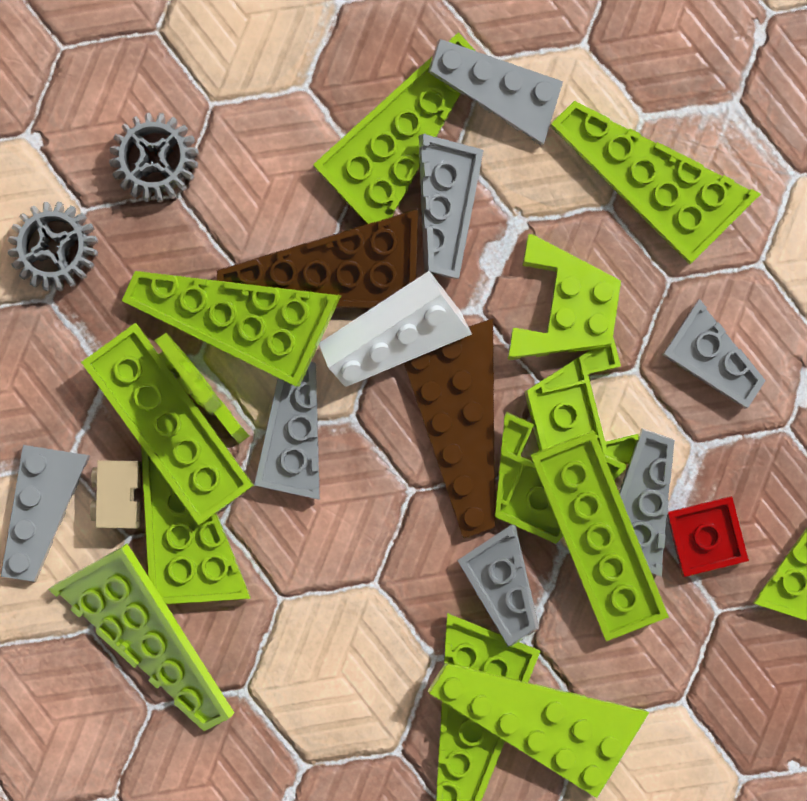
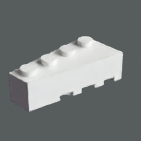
(395, 331)

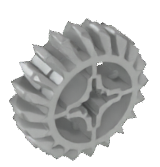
(164, 146)
(66, 240)

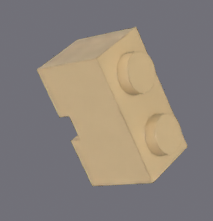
(116, 494)

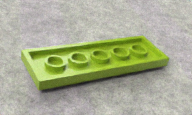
(167, 424)
(599, 535)

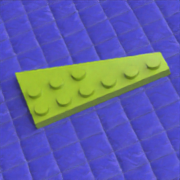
(381, 153)
(666, 188)
(255, 323)
(186, 558)
(140, 627)
(465, 747)

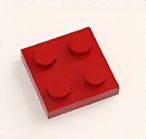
(707, 536)

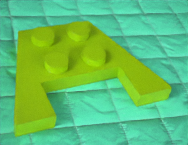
(580, 309)
(197, 386)
(566, 407)
(520, 490)

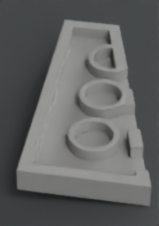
(507, 90)
(447, 197)
(291, 440)
(647, 492)
(40, 500)

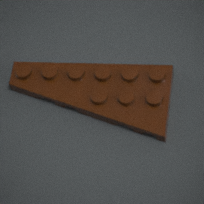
(357, 264)
(458, 412)

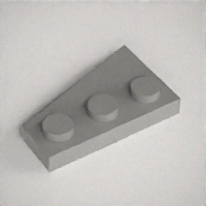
(713, 358)
(502, 584)

